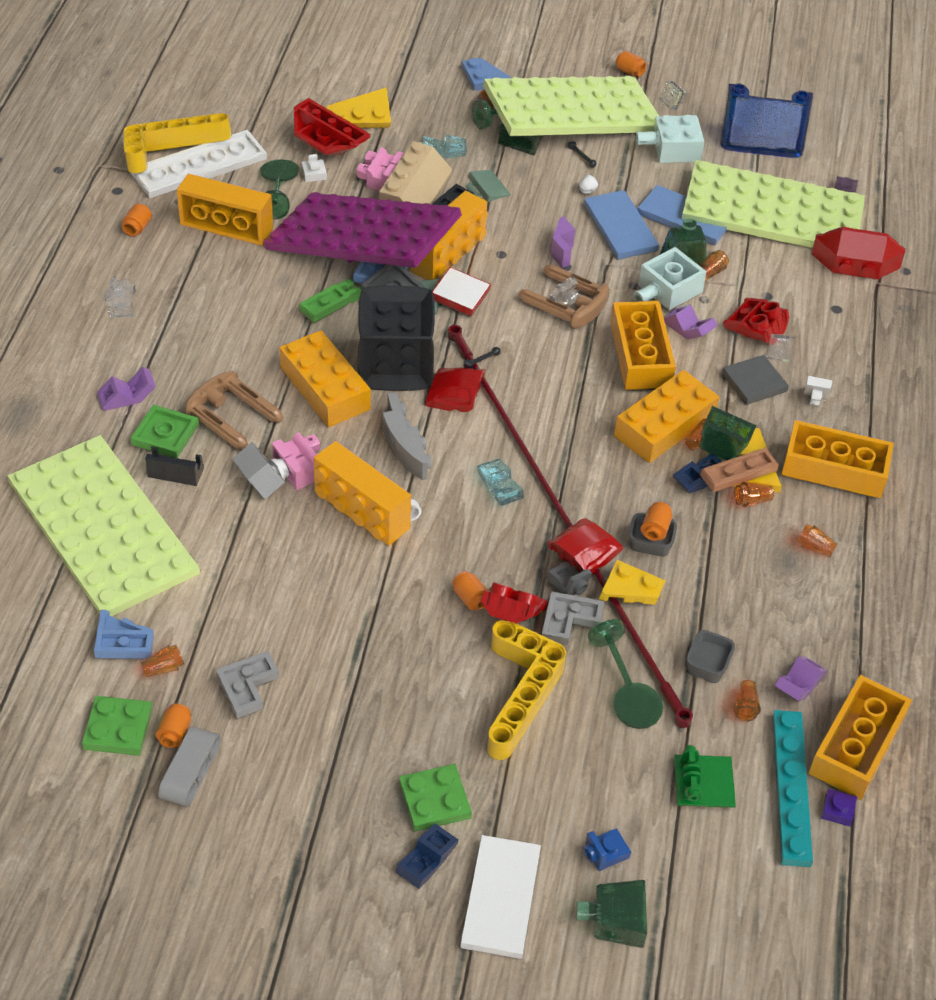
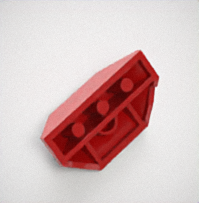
(326, 129)
(858, 252)

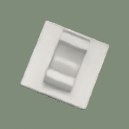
(314, 169)
(817, 389)

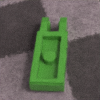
(329, 300)

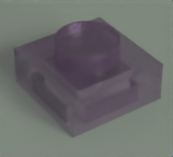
(846, 184)

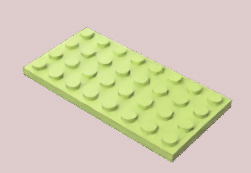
(571, 105)
(768, 204)
(103, 526)

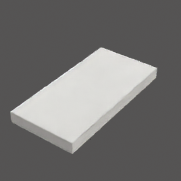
(501, 897)

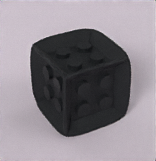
(396, 337)

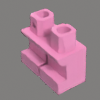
(378, 167)
(299, 458)

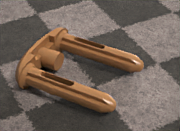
(587, 307)
(213, 391)

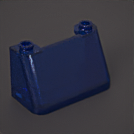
(765, 123)

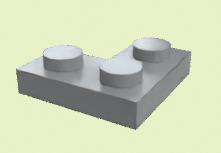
(568, 610)
(241, 679)

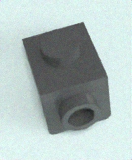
(568, 580)

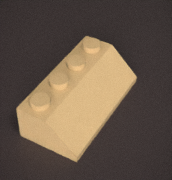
(417, 176)

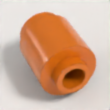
(631, 64)
(136, 220)
(657, 521)
(469, 590)
(174, 725)

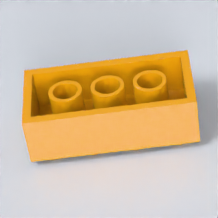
(225, 209)
(459, 238)
(642, 344)
(325, 378)
(665, 416)
(838, 459)
(362, 493)
(860, 737)

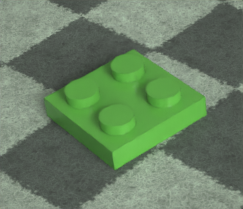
(165, 430)
(117, 725)
(435, 797)

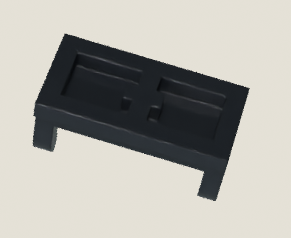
(173, 468)

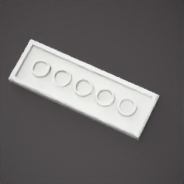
(202, 160)

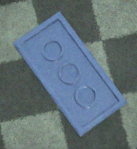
(667, 208)
(621, 224)

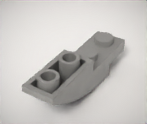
(404, 439)

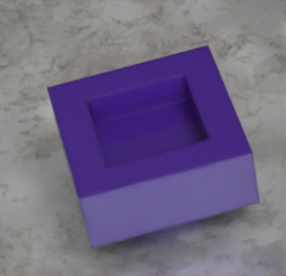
(839, 807)

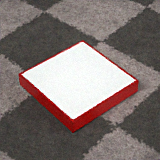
(461, 291)

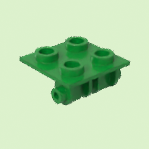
(704, 779)

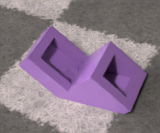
(562, 242)
(686, 323)
(118, 393)
(801, 678)

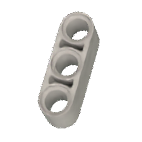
(189, 766)

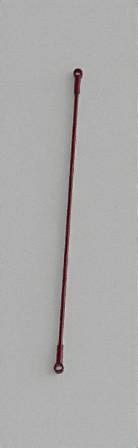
(455, 334)

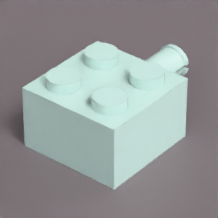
(675, 138)
(670, 279)

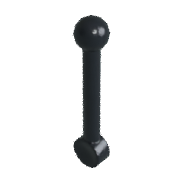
(572, 145)
(469, 363)

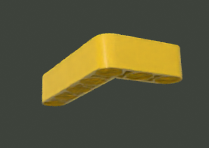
(172, 134)
(536, 655)

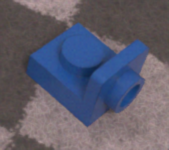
(606, 849)

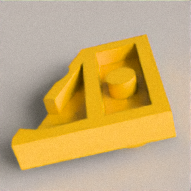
(632, 585)

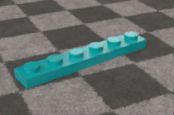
(792, 789)

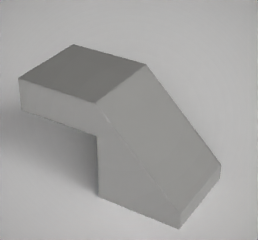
(258, 470)

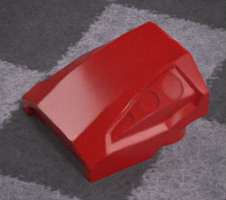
(758, 319)
(455, 389)
(585, 546)
(512, 604)

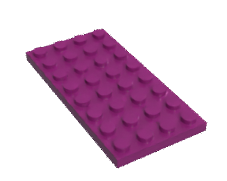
(363, 229)

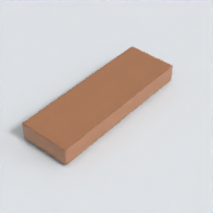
(739, 469)

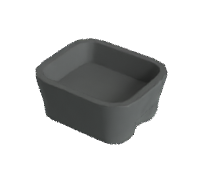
(641, 544)
(709, 656)

